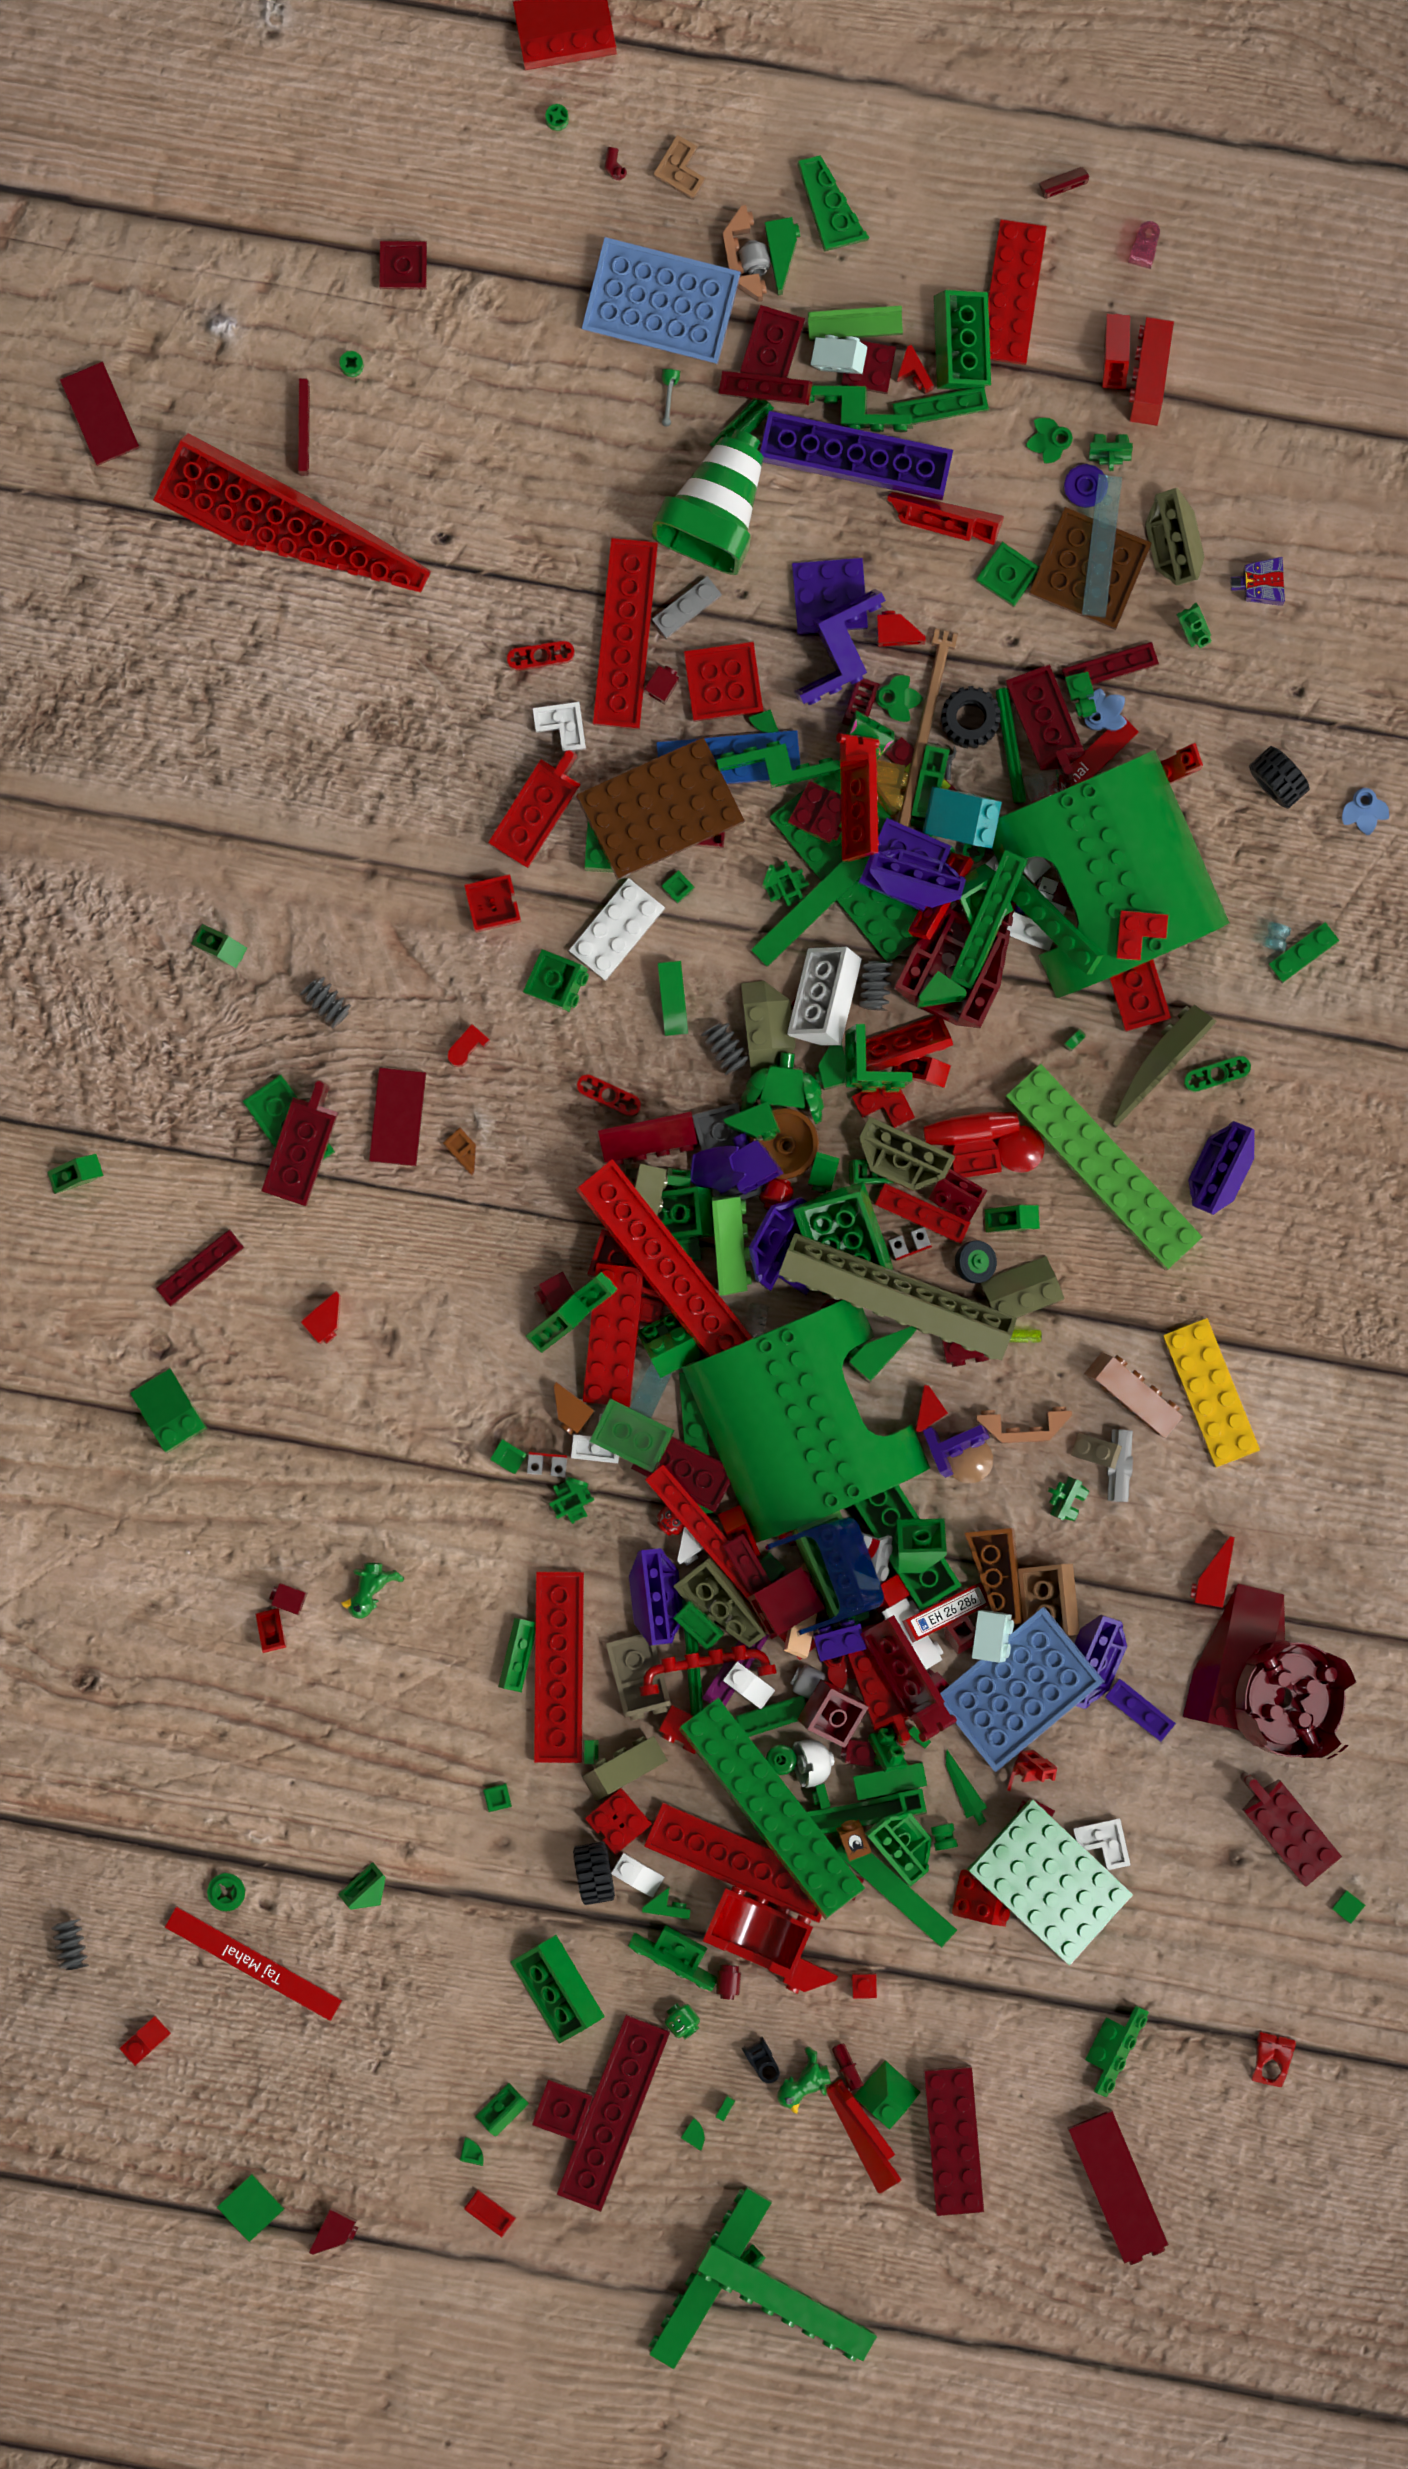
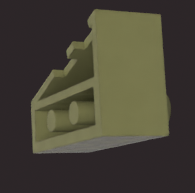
(624, 1767)

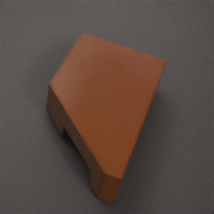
(463, 1149)

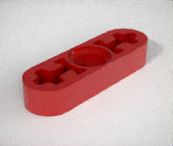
(524, 663)
(595, 1081)

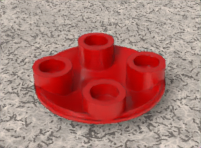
(1021, 1150)

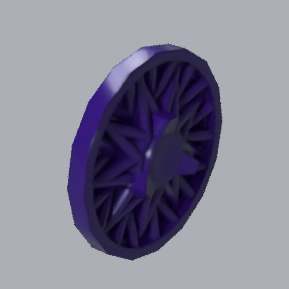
(1081, 485)

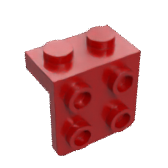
(977, 1903)

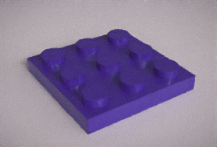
(825, 586)
(900, 836)

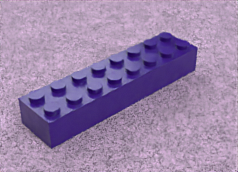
(856, 455)

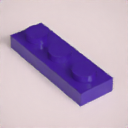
(1140, 1710)

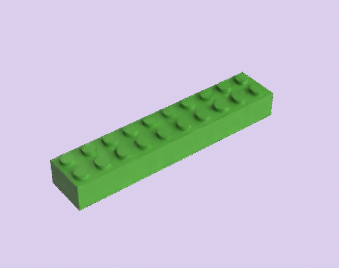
(1103, 1167)

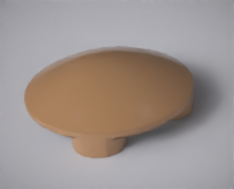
(972, 1464)

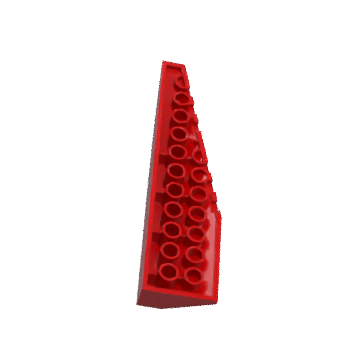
(276, 518)

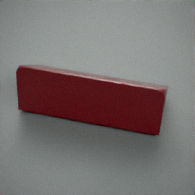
(1064, 182)

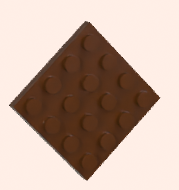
(1065, 565)

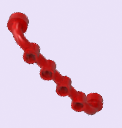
(694, 1661)

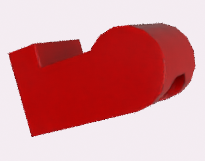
(459, 1053)

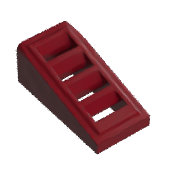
(867, 684)

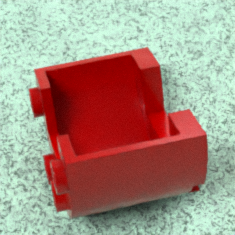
(758, 1932)

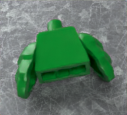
(784, 1087)

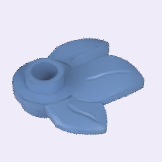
(1109, 710)
(1365, 814)

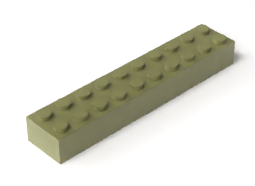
(897, 1297)

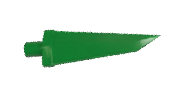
(969, 1798)

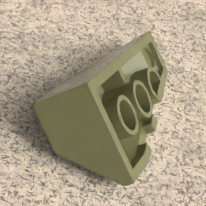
(722, 1601)

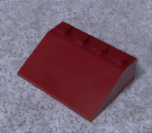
(648, 1138)

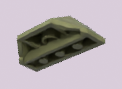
(1175, 538)
(766, 1023)
(902, 1156)

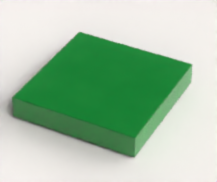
(1008, 574)
(250, 2207)

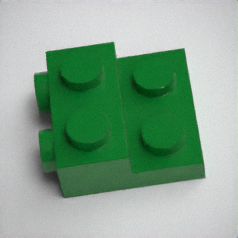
(556, 980)

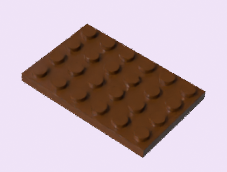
(660, 808)

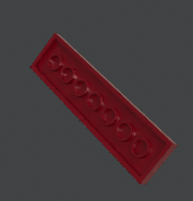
(613, 2113)

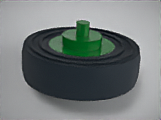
(975, 1261)

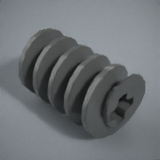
(875, 985)
(327, 1001)
(725, 1047)
(69, 1945)

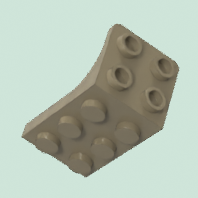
(629, 1662)

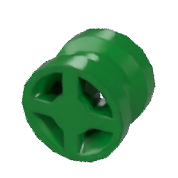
(554, 113)
(355, 367)

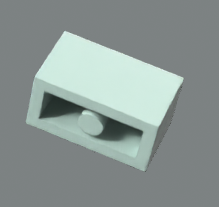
(839, 355)
(992, 1636)

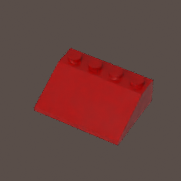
(563, 31)

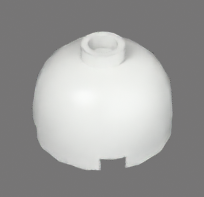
(813, 1762)

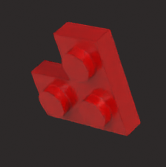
(1134, 927)
(893, 1104)

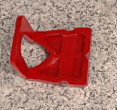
(1272, 2048)

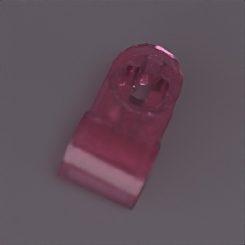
(1145, 248)

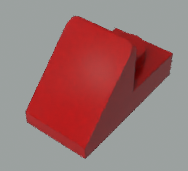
(912, 365)
(271, 1630)
(145, 2040)

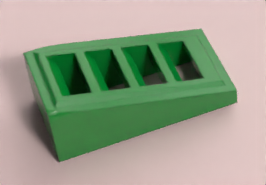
(854, 1174)

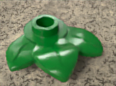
(1046, 441)
(902, 698)

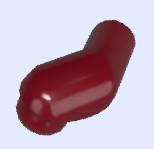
(611, 165)

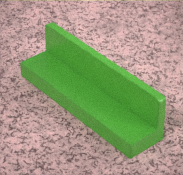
(856, 322)

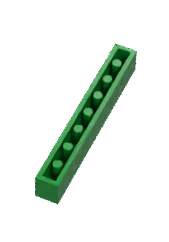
(700, 2294)
(785, 2301)

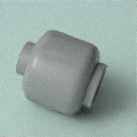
(754, 258)
(806, 1680)

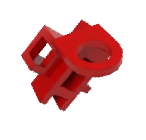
(1032, 1768)

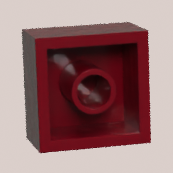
(832, 1713)

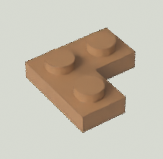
(674, 168)

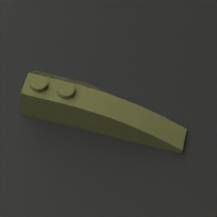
(1173, 1046)

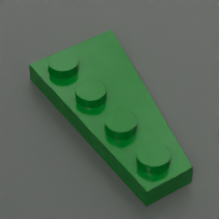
(831, 212)

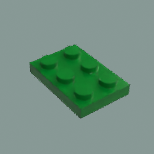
(632, 1435)

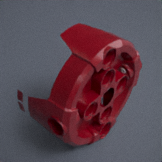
(1317, 1703)

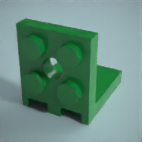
(855, 1066)

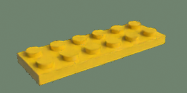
(1211, 1392)

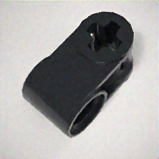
(761, 2059)

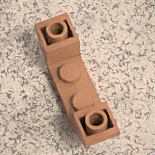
(738, 226)
(992, 1423)

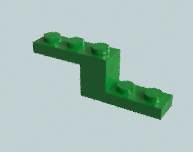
(854, 409)
(778, 764)
(571, 1312)

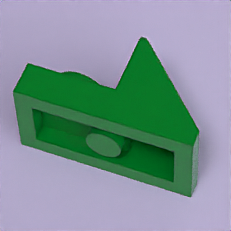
(659, 1906)

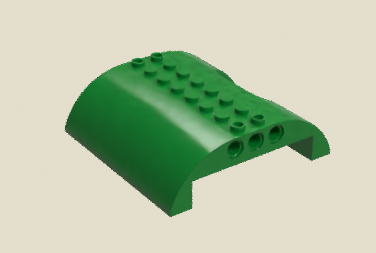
(1117, 850)
(793, 1426)

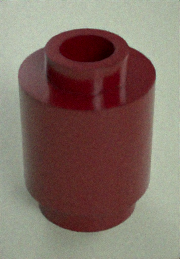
(728, 1982)

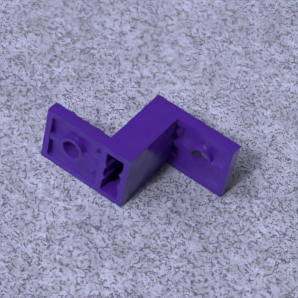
(840, 647)

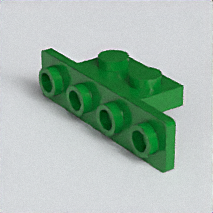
(677, 1954)
(1113, 2046)

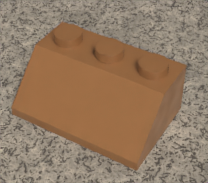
(1050, 1588)

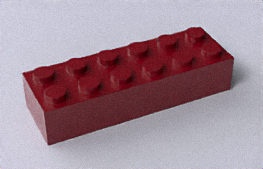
(953, 2140)

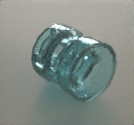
(1277, 936)

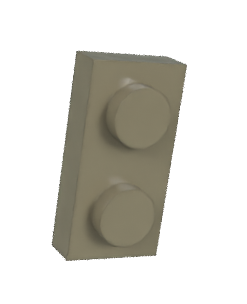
(1096, 1451)

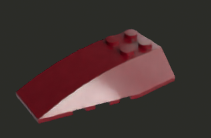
(942, 955)
(1247, 1622)

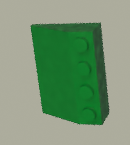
(845, 1223)

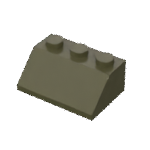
(649, 1183)
(1023, 1289)

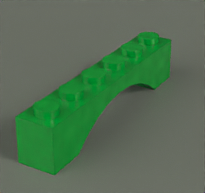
(869, 1811)

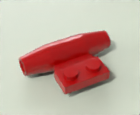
(973, 1140)

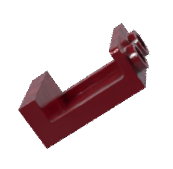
(786, 1602)

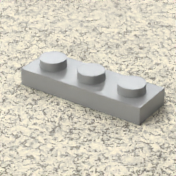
(686, 607)

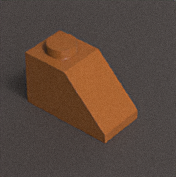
(571, 1410)

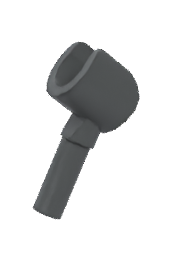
(949, 763)

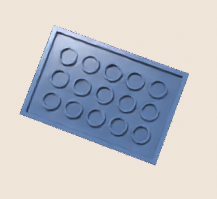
(661, 300)
(1017, 1700)

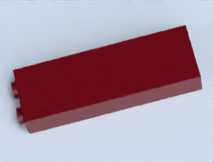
(1118, 2187)

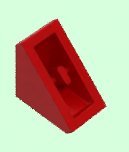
(930, 1410)

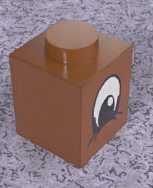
(853, 1839)

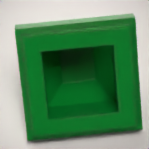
(753, 2256)

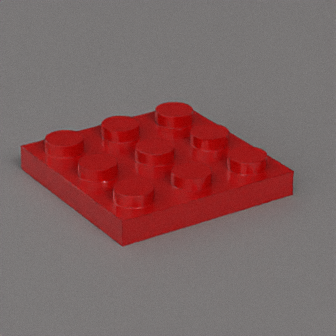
(723, 681)

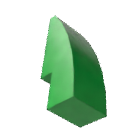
(931, 776)
(673, 998)
(894, 1781)

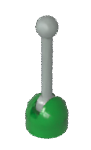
(669, 378)

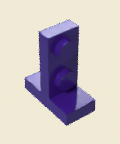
(954, 1446)

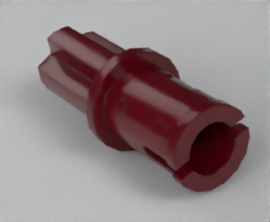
(847, 2067)

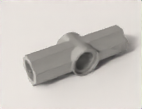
(1119, 1477)

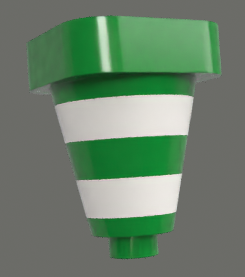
(714, 506)

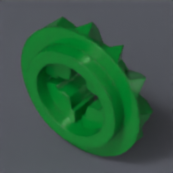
(214, 1891)

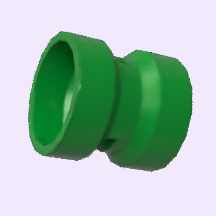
(944, 1831)

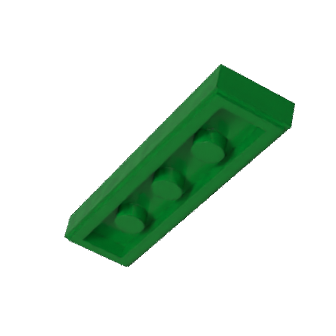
(943, 405)

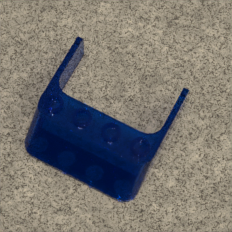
(847, 1566)

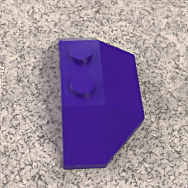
(916, 877)
(1222, 1167)
(773, 1240)
(654, 1596)
(1103, 1646)

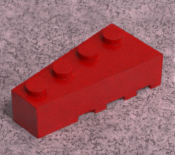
(1151, 370)

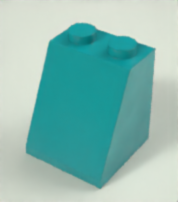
(962, 817)

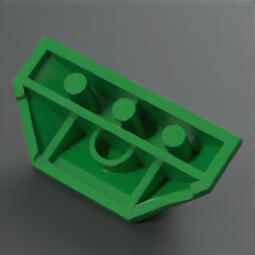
(903, 1845)

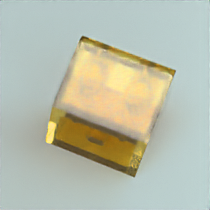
(890, 781)

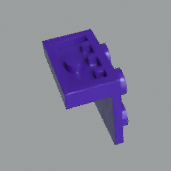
(839, 1640)

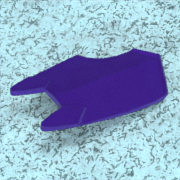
(715, 1169)

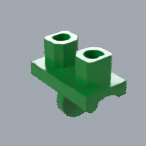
(1110, 453)
(1194, 626)
(1064, 1496)
(887, 1752)

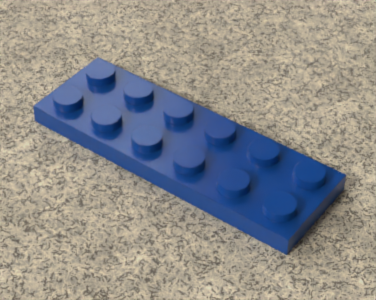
(746, 774)

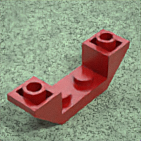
(1183, 763)

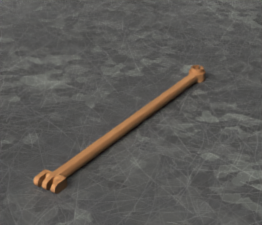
(926, 722)

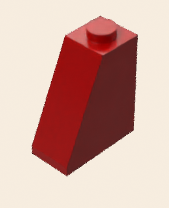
(1116, 351)

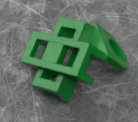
(784, 887)
(574, 1504)

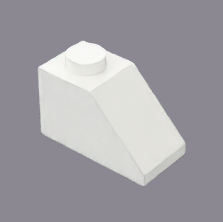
(749, 1685)
(637, 1875)

